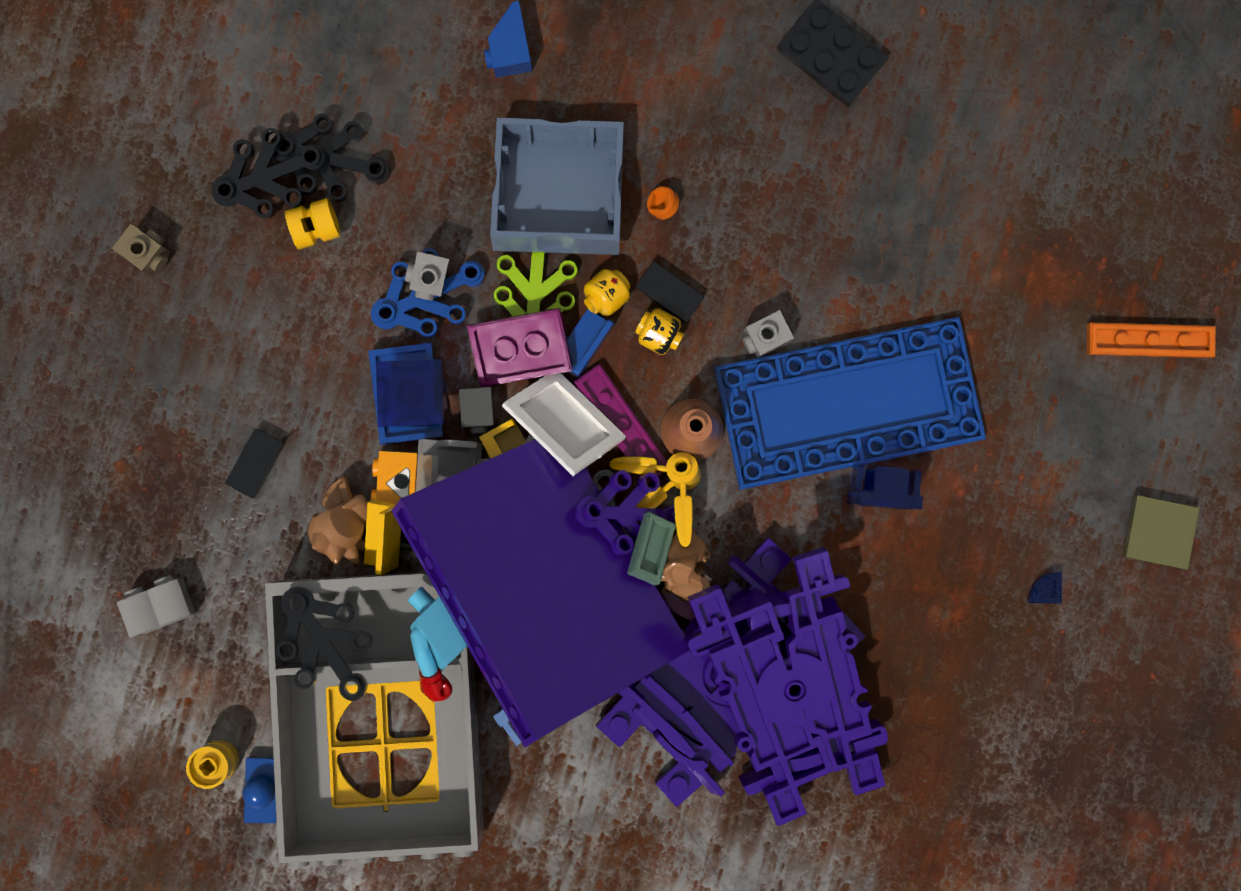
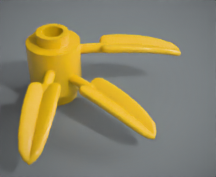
(681, 480)

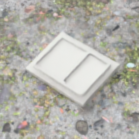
(564, 422)

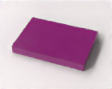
(520, 347)

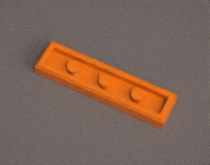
(1151, 340)

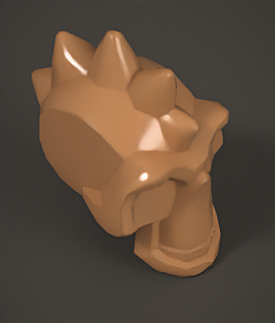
(341, 527)
(684, 568)

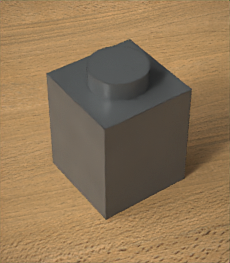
(477, 409)

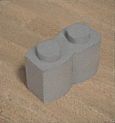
(156, 607)

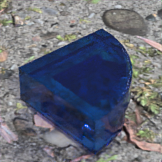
(1047, 589)

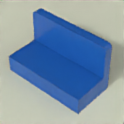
(587, 339)

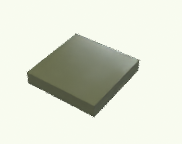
(1160, 532)

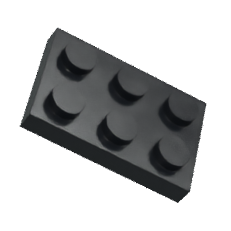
(832, 52)

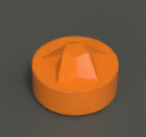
(663, 202)

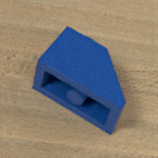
(508, 45)

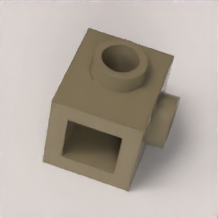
(142, 249)

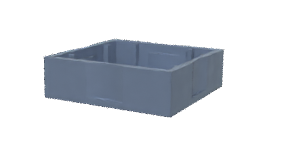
(557, 186)

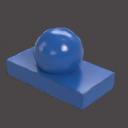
(259, 790)

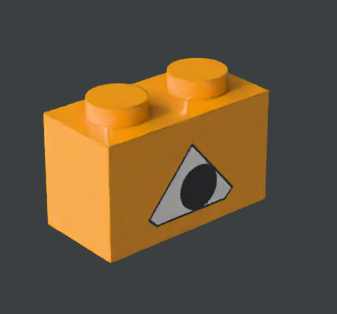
(395, 475)

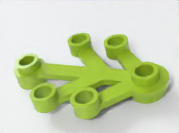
(534, 290)

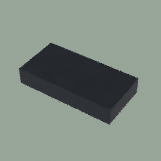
(669, 292)
(254, 463)

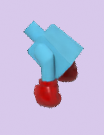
(434, 644)

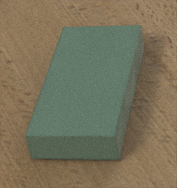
(651, 548)

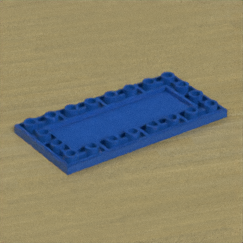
(849, 403)

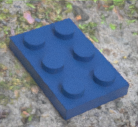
(394, 435)

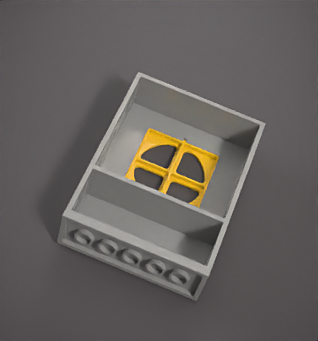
(315, 804)

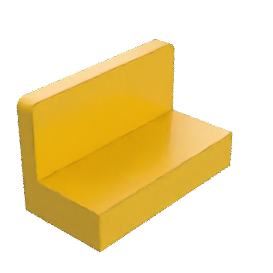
(382, 537)

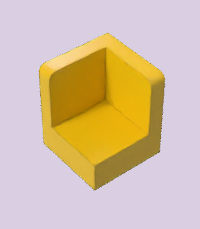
(502, 438)

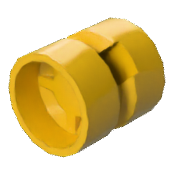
(323, 220)
(212, 764)

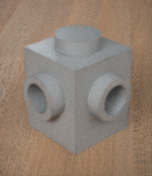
(427, 275)

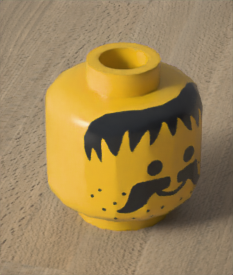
(659, 331)

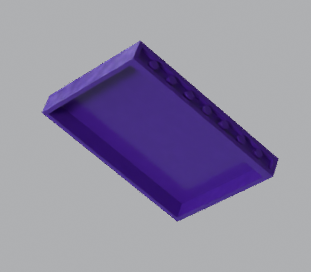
(536, 589)

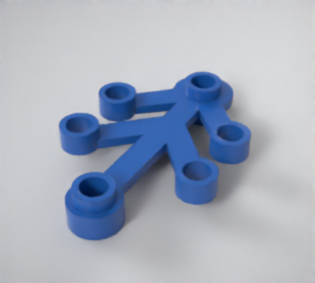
(401, 306)

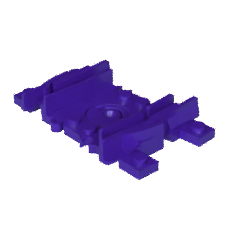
(689, 682)
(785, 733)

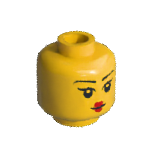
(606, 292)

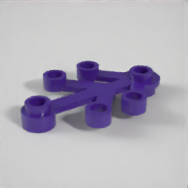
(624, 513)

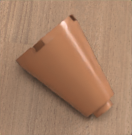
(680, 438)

